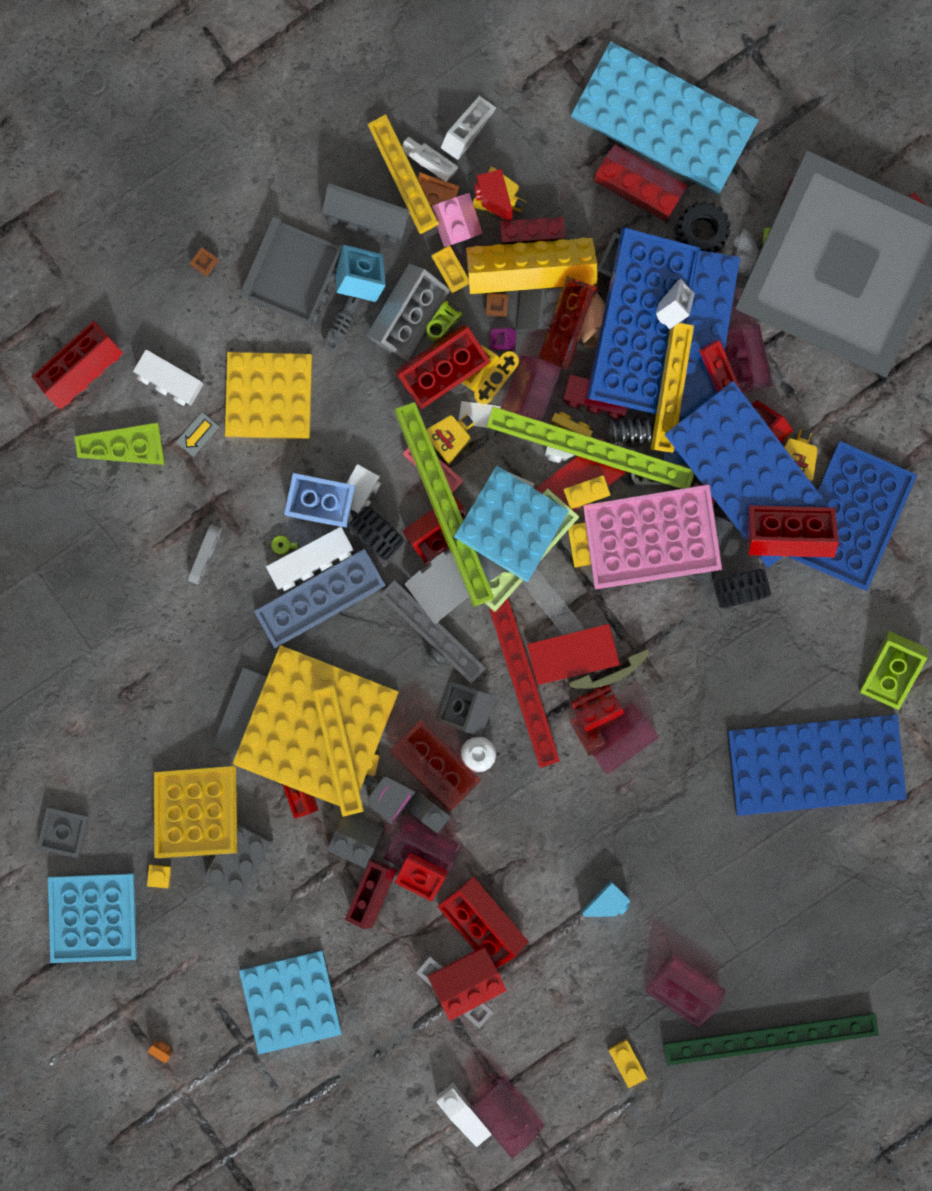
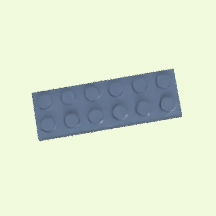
(319, 598)

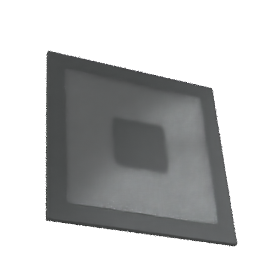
(843, 265)

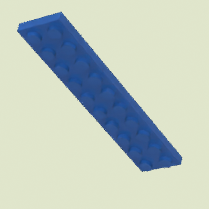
(710, 314)

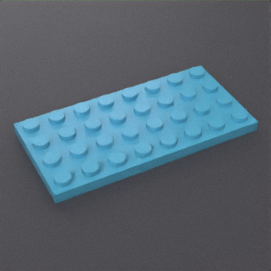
(664, 118)

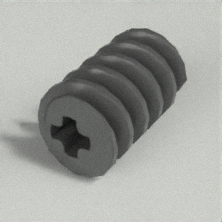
(629, 431)

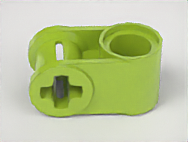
(444, 319)

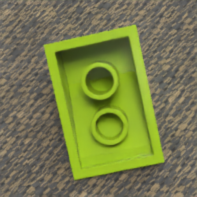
(894, 670)

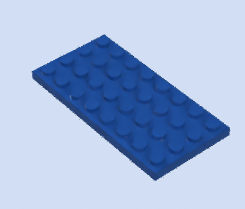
(631, 337)
(740, 459)
(817, 765)

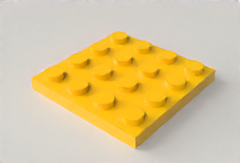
(268, 395)
(195, 812)

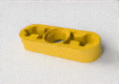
(501, 362)

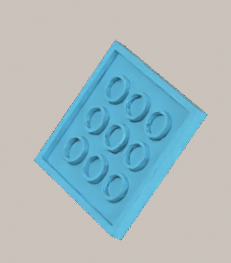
(511, 524)
(92, 918)
(290, 1002)

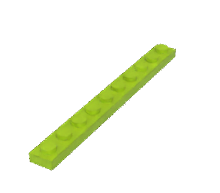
(589, 448)
(443, 503)

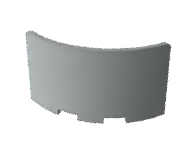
(441, 586)

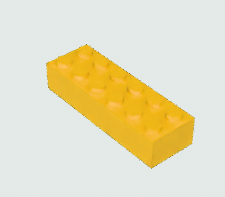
(530, 265)

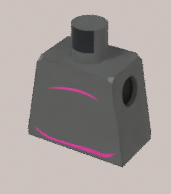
(388, 796)

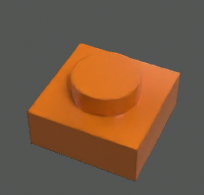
(160, 1051)

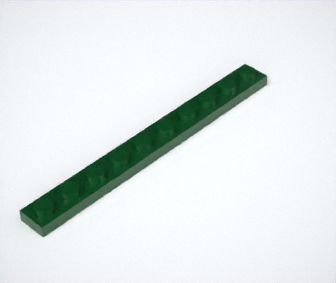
(771, 1039)

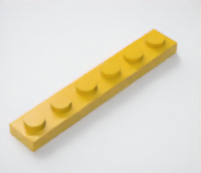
(403, 174)
(672, 385)
(338, 751)

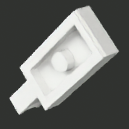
(430, 159)

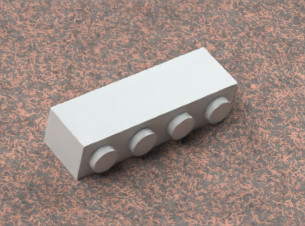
(310, 558)

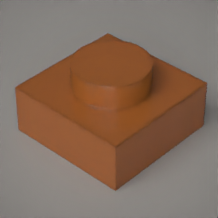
(204, 262)
(497, 305)

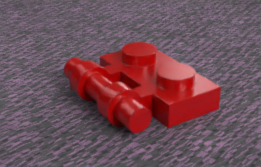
(599, 712)

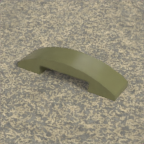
(634, 662)

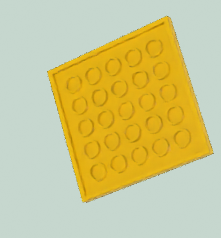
(285, 727)

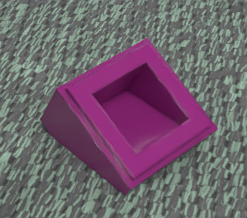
(503, 339)

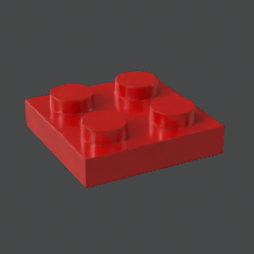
(421, 877)

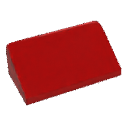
(300, 802)

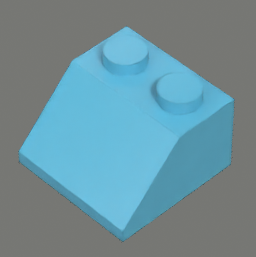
(360, 273)

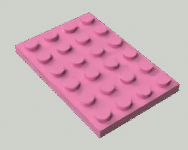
(652, 537)

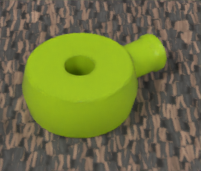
(287, 545)

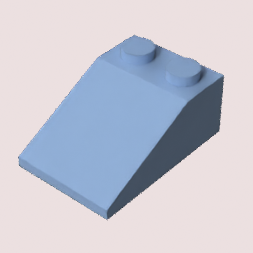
(319, 500)

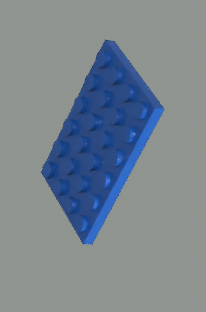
(867, 506)

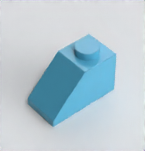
(607, 902)

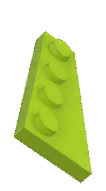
(128, 444)

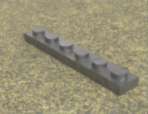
(433, 633)

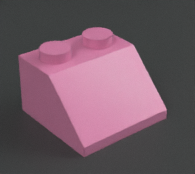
(457, 220)

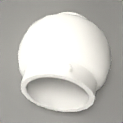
(478, 753)

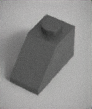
(427, 811)

